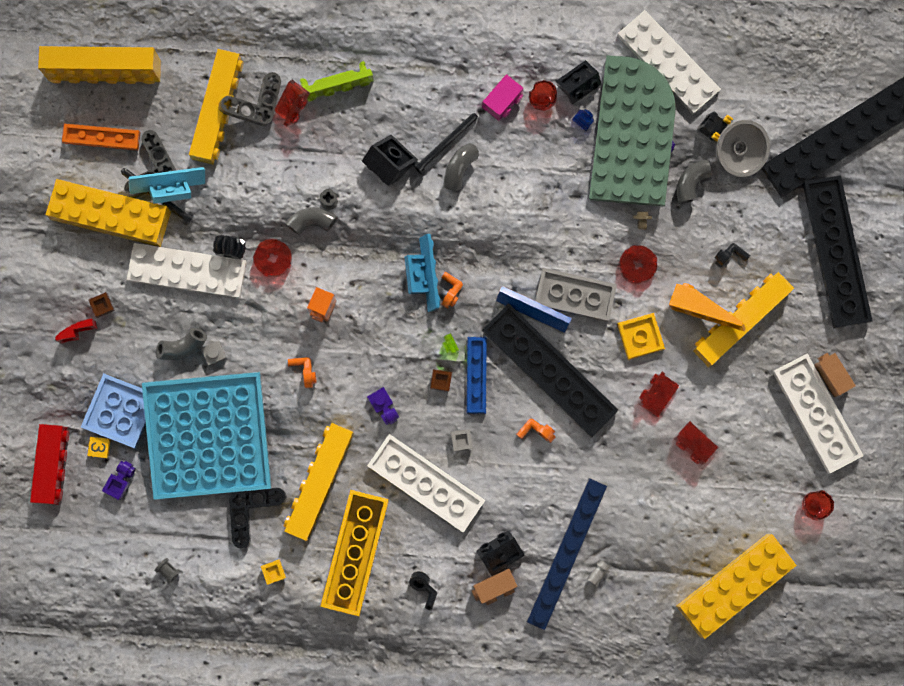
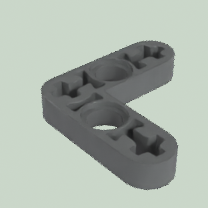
(261, 106)
(159, 165)

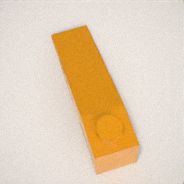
(693, 303)

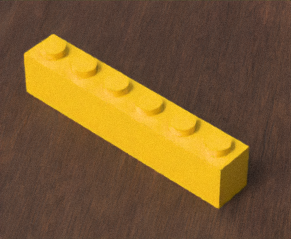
(211, 120)
(749, 312)
(318, 482)

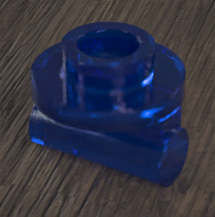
(584, 119)

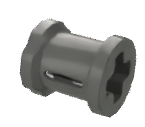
(324, 196)
(167, 570)

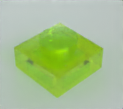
(450, 345)

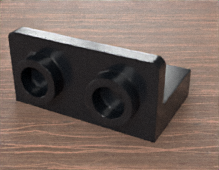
(579, 82)
(500, 552)

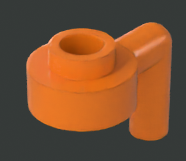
(451, 299)
(309, 376)
(545, 432)

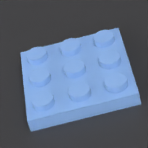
(116, 411)

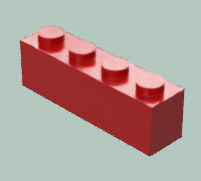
(49, 464)

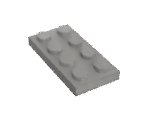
(576, 294)

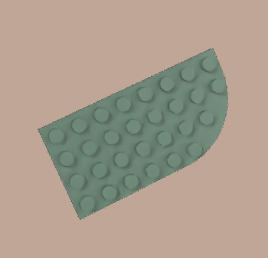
(633, 134)

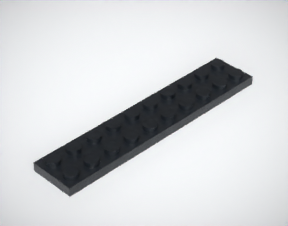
(837, 139)

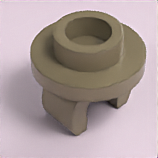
(642, 219)

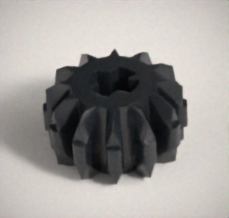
(229, 247)

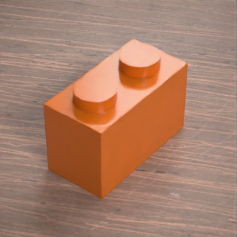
(321, 305)

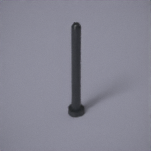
(419, 166)
(172, 207)

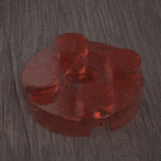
(263, 253)
(627, 267)

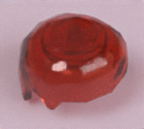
(543, 95)
(817, 505)

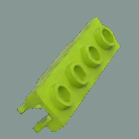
(342, 81)

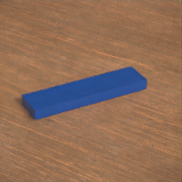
(533, 309)
(476, 375)

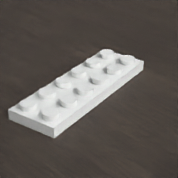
(658, 49)
(186, 270)
(817, 413)
(426, 483)

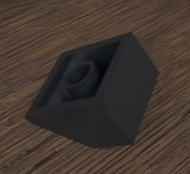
(389, 160)

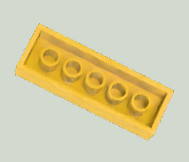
(100, 64)
(108, 213)
(355, 553)
(736, 586)

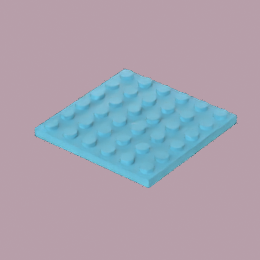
(206, 435)

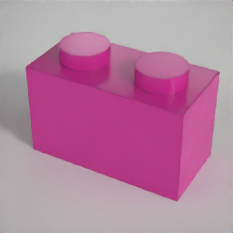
(503, 97)

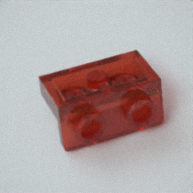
(292, 102)
(658, 394)
(695, 443)

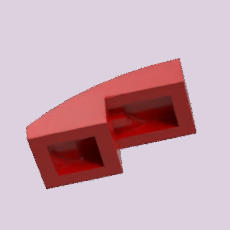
(71, 333)

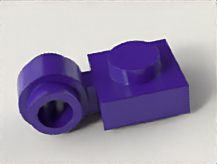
(381, 401)
(117, 485)

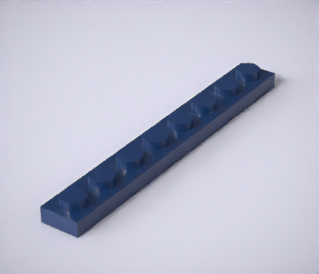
(566, 554)

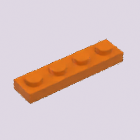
(101, 137)

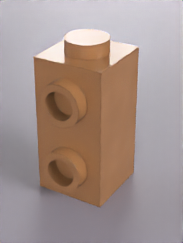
(834, 374)
(496, 585)

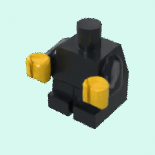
(714, 125)

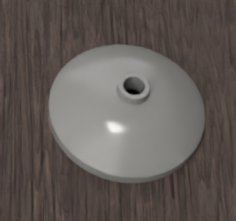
(753, 148)

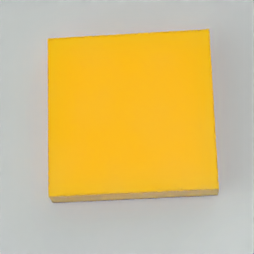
(640, 336)

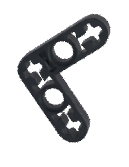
(244, 510)

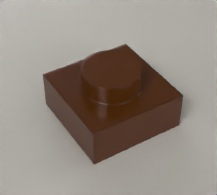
(101, 305)
(441, 380)

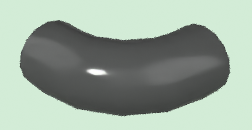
(457, 166)
(689, 180)
(311, 217)
(181, 348)

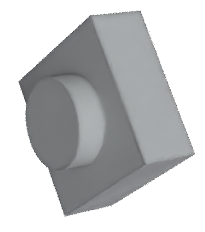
(213, 353)
(461, 440)

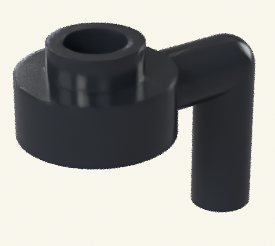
(723, 256)
(420, 582)

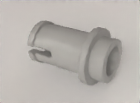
(598, 573)

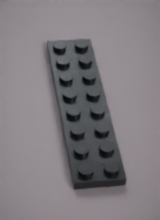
(837, 252)
(550, 370)

